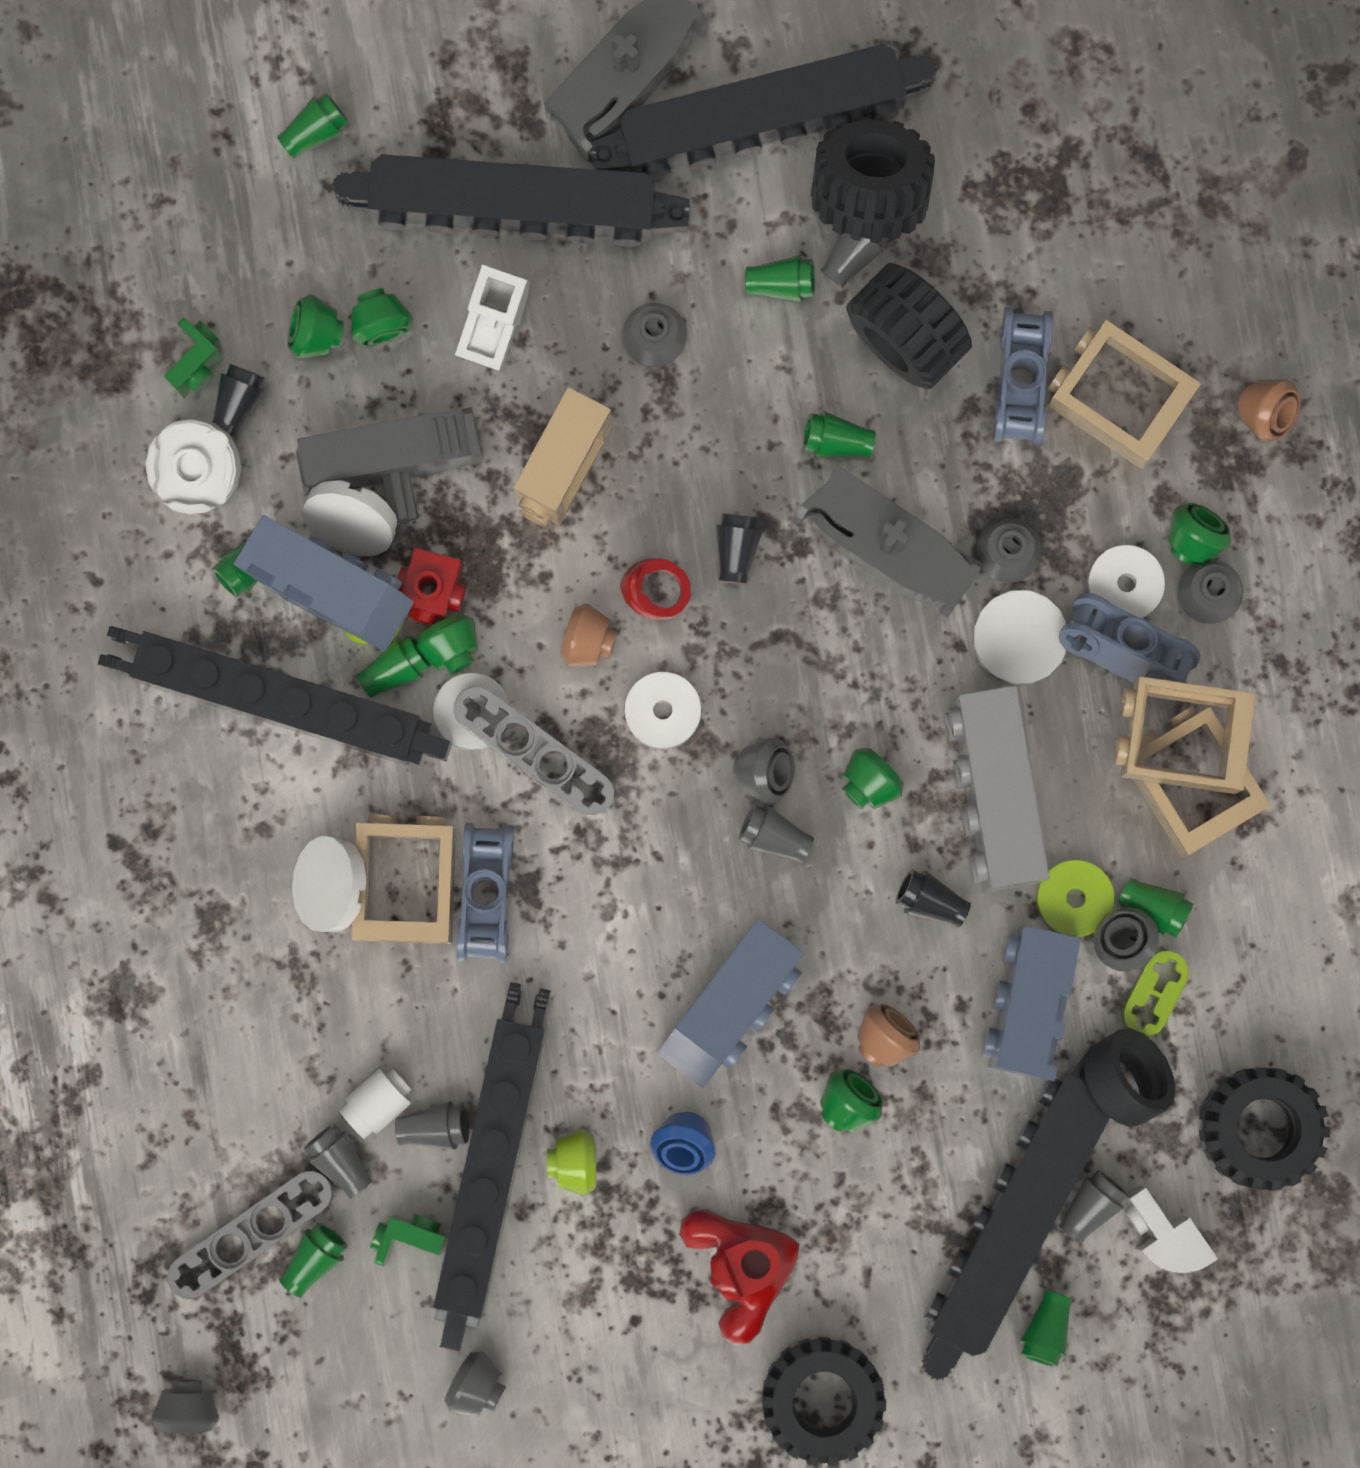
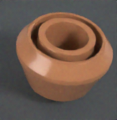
(1270, 408)
(587, 637)
(887, 1036)

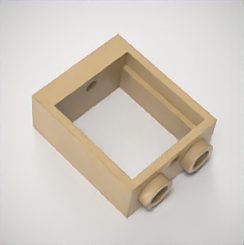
(1134, 450)
(562, 458)
(1235, 740)
(1191, 841)
(407, 931)

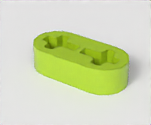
(1165, 999)

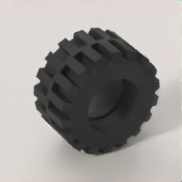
(872, 179)
(909, 325)
(1304, 1136)
(823, 1444)

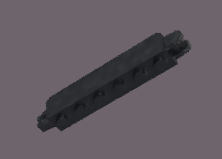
(762, 111)
(512, 198)
(276, 698)
(490, 1168)
(1016, 1223)

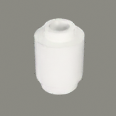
(376, 1102)

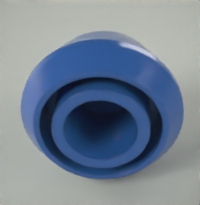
(683, 1144)

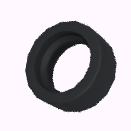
(1114, 1091)

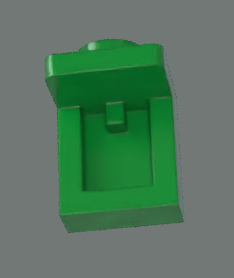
(195, 368)
(419, 1232)

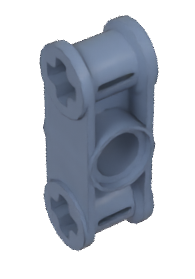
(1019, 407)
(1126, 643)
(480, 865)

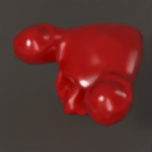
(747, 1267)

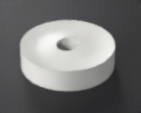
(1135, 564)
(660, 688)
(444, 706)

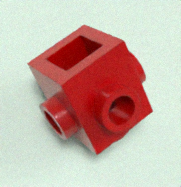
(427, 570)

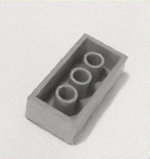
(998, 789)

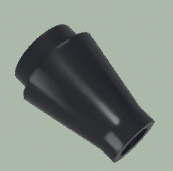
(236, 398)
(737, 545)
(931, 899)

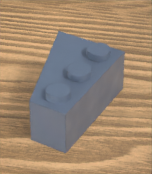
(324, 583)
(1032, 1002)
(732, 1004)

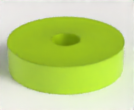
(1096, 892)

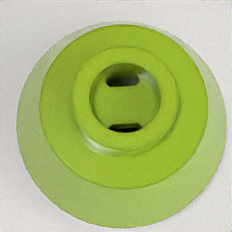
(574, 1162)

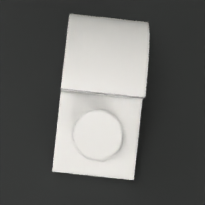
(492, 317)
(1171, 1246)

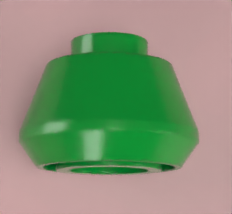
(379, 318)
(313, 328)
(1197, 533)
(449, 643)
(870, 780)
(850, 1101)

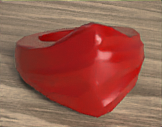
(632, 588)

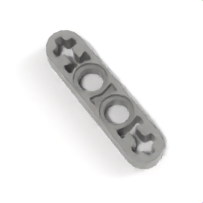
(530, 755)
(248, 1230)

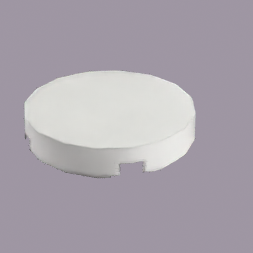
(193, 466)
(349, 519)
(1019, 637)
(328, 884)

